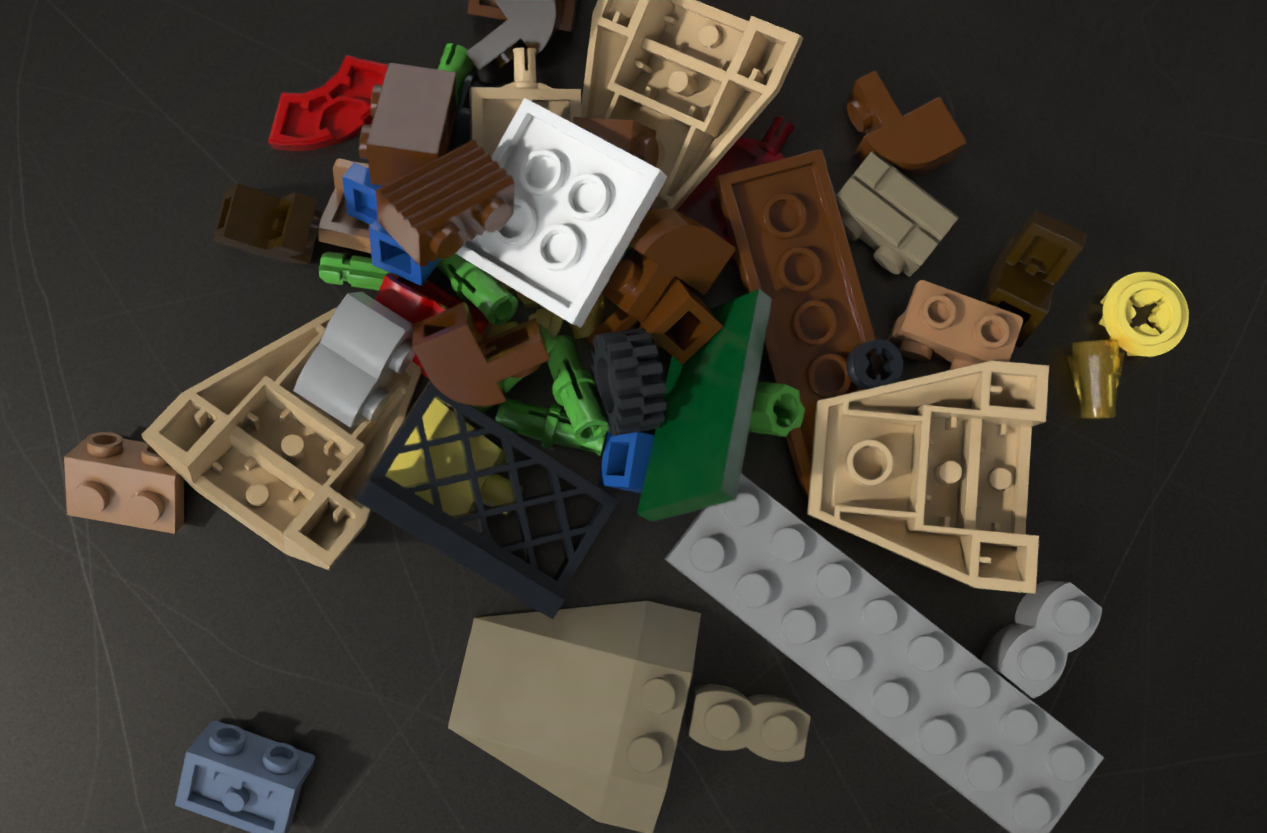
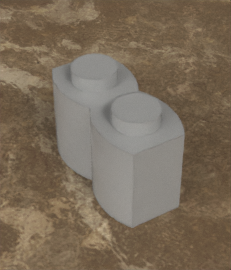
(357, 360)
(1044, 631)

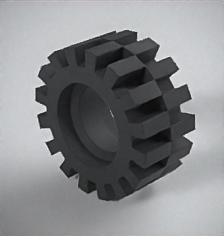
(628, 381)

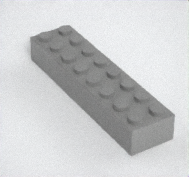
(885, 660)

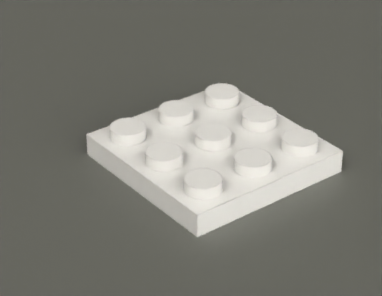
(571, 212)

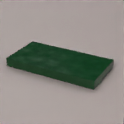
(707, 415)

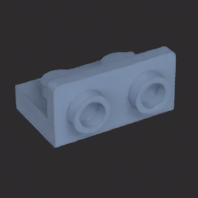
(243, 779)

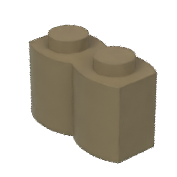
(762, 722)

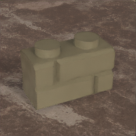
(892, 215)

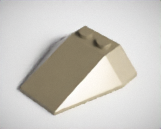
(582, 702)

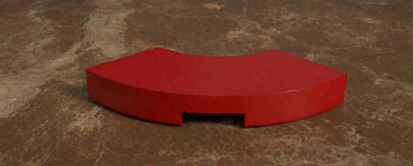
(328, 112)

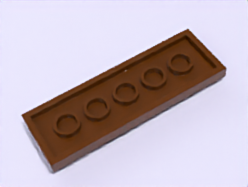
(798, 254)

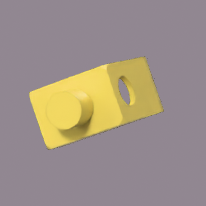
(448, 461)

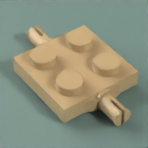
(495, 107)

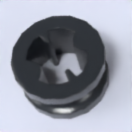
(890, 367)

